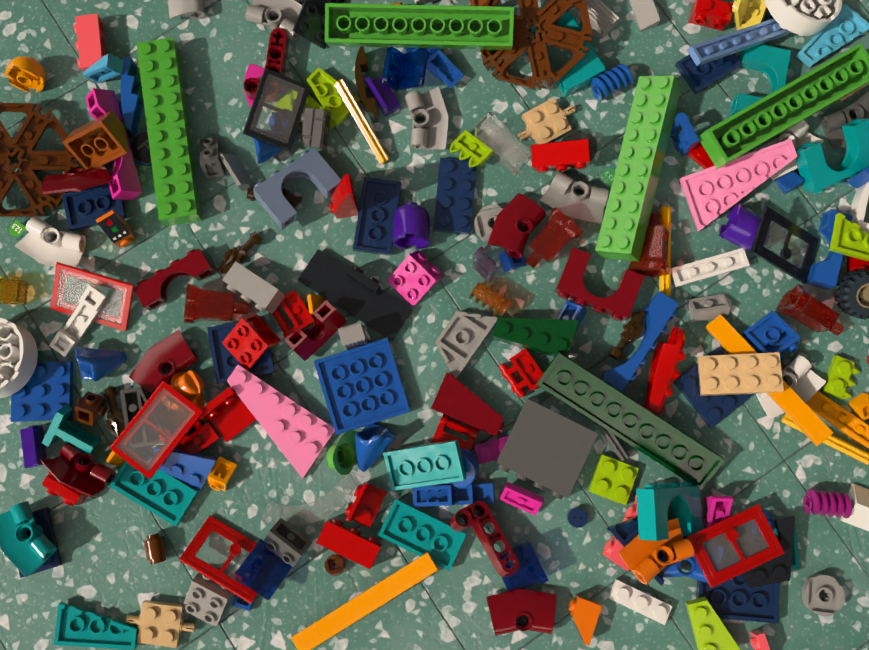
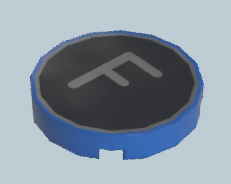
(140, 148)

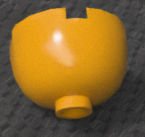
(26, 73)

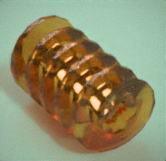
(491, 298)

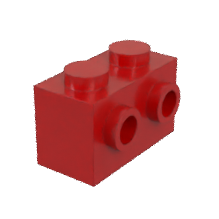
(711, 14)

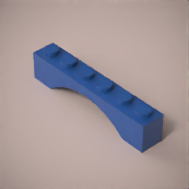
(658, 312)

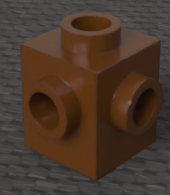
(90, 408)

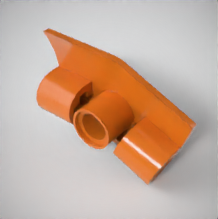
(642, 555)

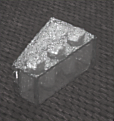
(505, 145)

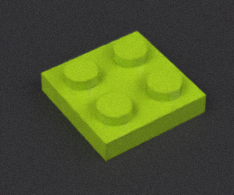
(613, 479)

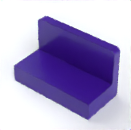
(383, 96)
(32, 446)

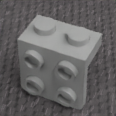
(206, 599)

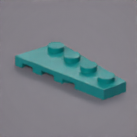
(89, 629)

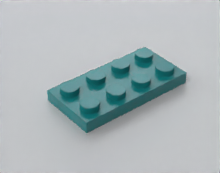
(425, 465)
(160, 494)
(422, 534)

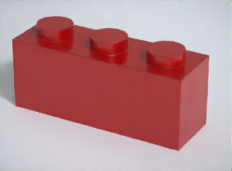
(560, 155)
(349, 543)

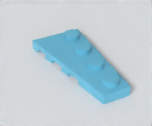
(835, 35)

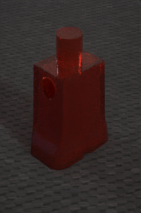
(553, 238)
(654, 250)
(211, 305)
(809, 311)

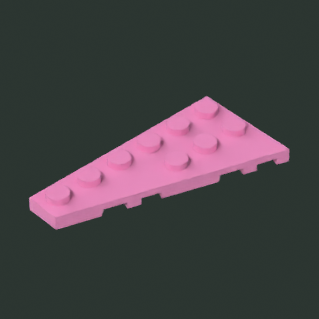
(715, 191)
(289, 425)

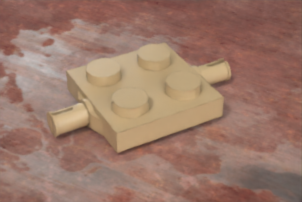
(546, 122)
(160, 623)

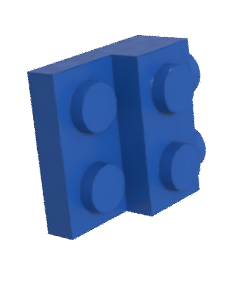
(772, 335)

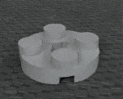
(483, 219)
(830, 604)

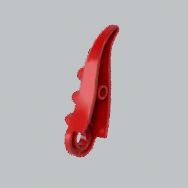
(664, 370)

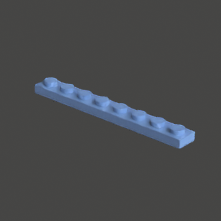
(736, 41)

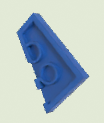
(189, 467)

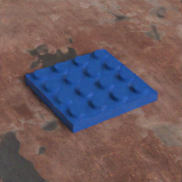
(361, 386)

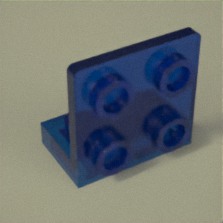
(404, 70)
(529, 569)
(263, 571)

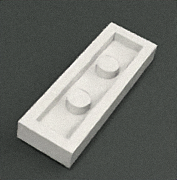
(640, 602)

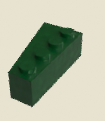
(537, 335)

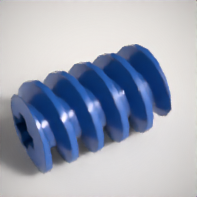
(611, 79)

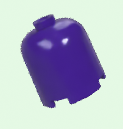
(411, 226)
(740, 227)

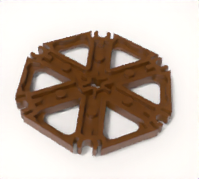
(537, 49)
(23, 145)

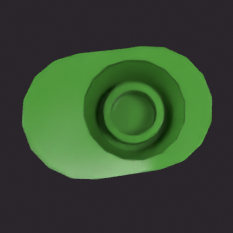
(343, 454)

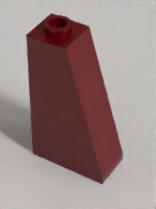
(464, 406)

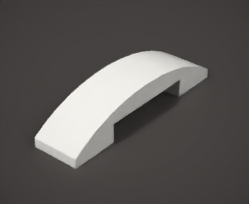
(859, 206)
(79, 322)

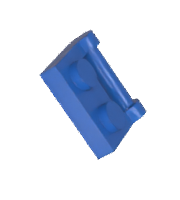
(687, 138)

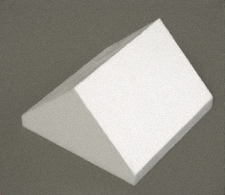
(860, 507)

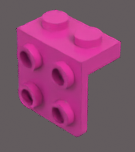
(415, 277)

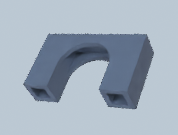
(309, 167)

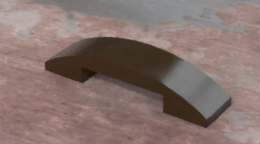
(361, 66)

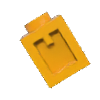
(221, 474)

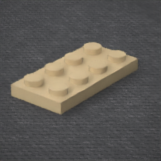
(740, 374)

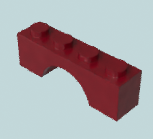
(153, 290)

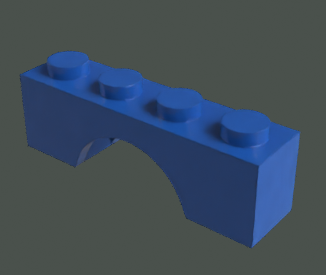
(826, 273)

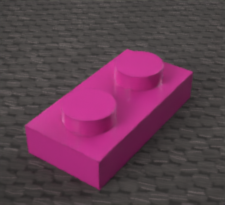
(521, 498)

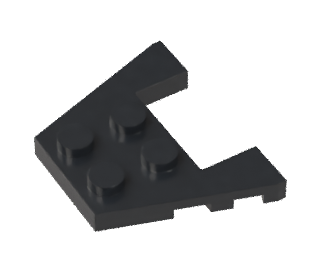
(779, 568)

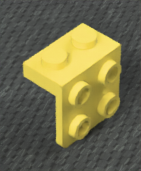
(748, 12)

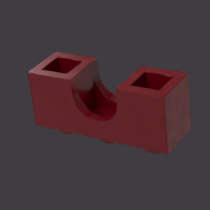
(308, 342)

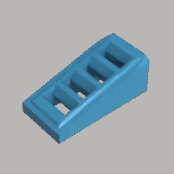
(106, 67)

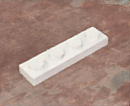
(709, 267)

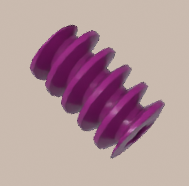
(828, 503)

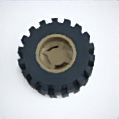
(854, 294)

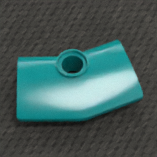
(24, 551)

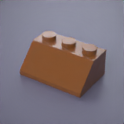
(98, 141)

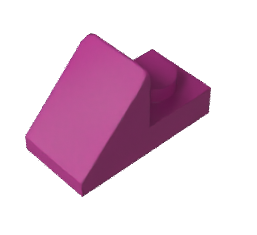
(717, 509)

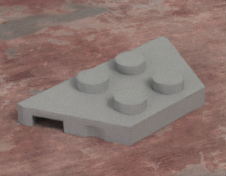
(462, 339)

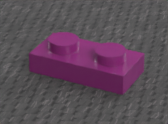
(489, 450)

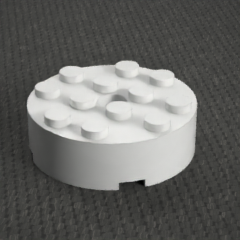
(804, 16)
(17, 357)

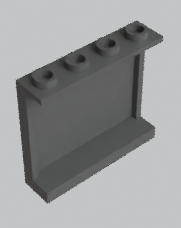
(546, 449)

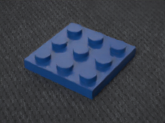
(44, 393)

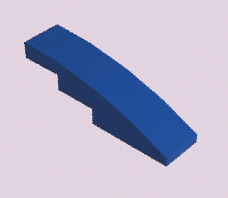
(441, 66)
(130, 100)
(448, 495)

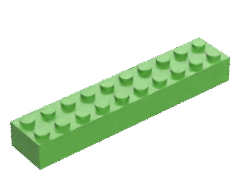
(419, 26)
(786, 106)
(169, 132)
(638, 168)

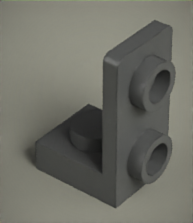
(210, 158)

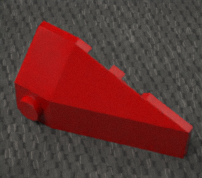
(344, 199)

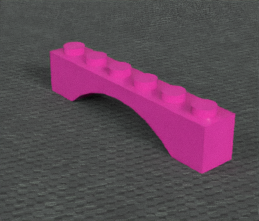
(124, 177)

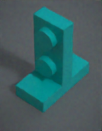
(69, 432)

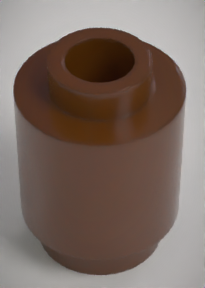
(155, 548)

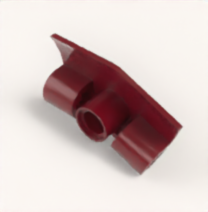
(75, 180)
(517, 213)
(152, 367)
(79, 471)
(510, 605)

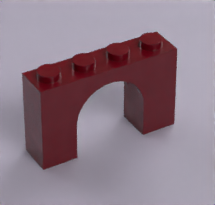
(572, 287)

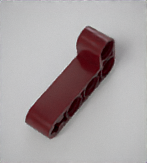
(276, 65)
(487, 540)

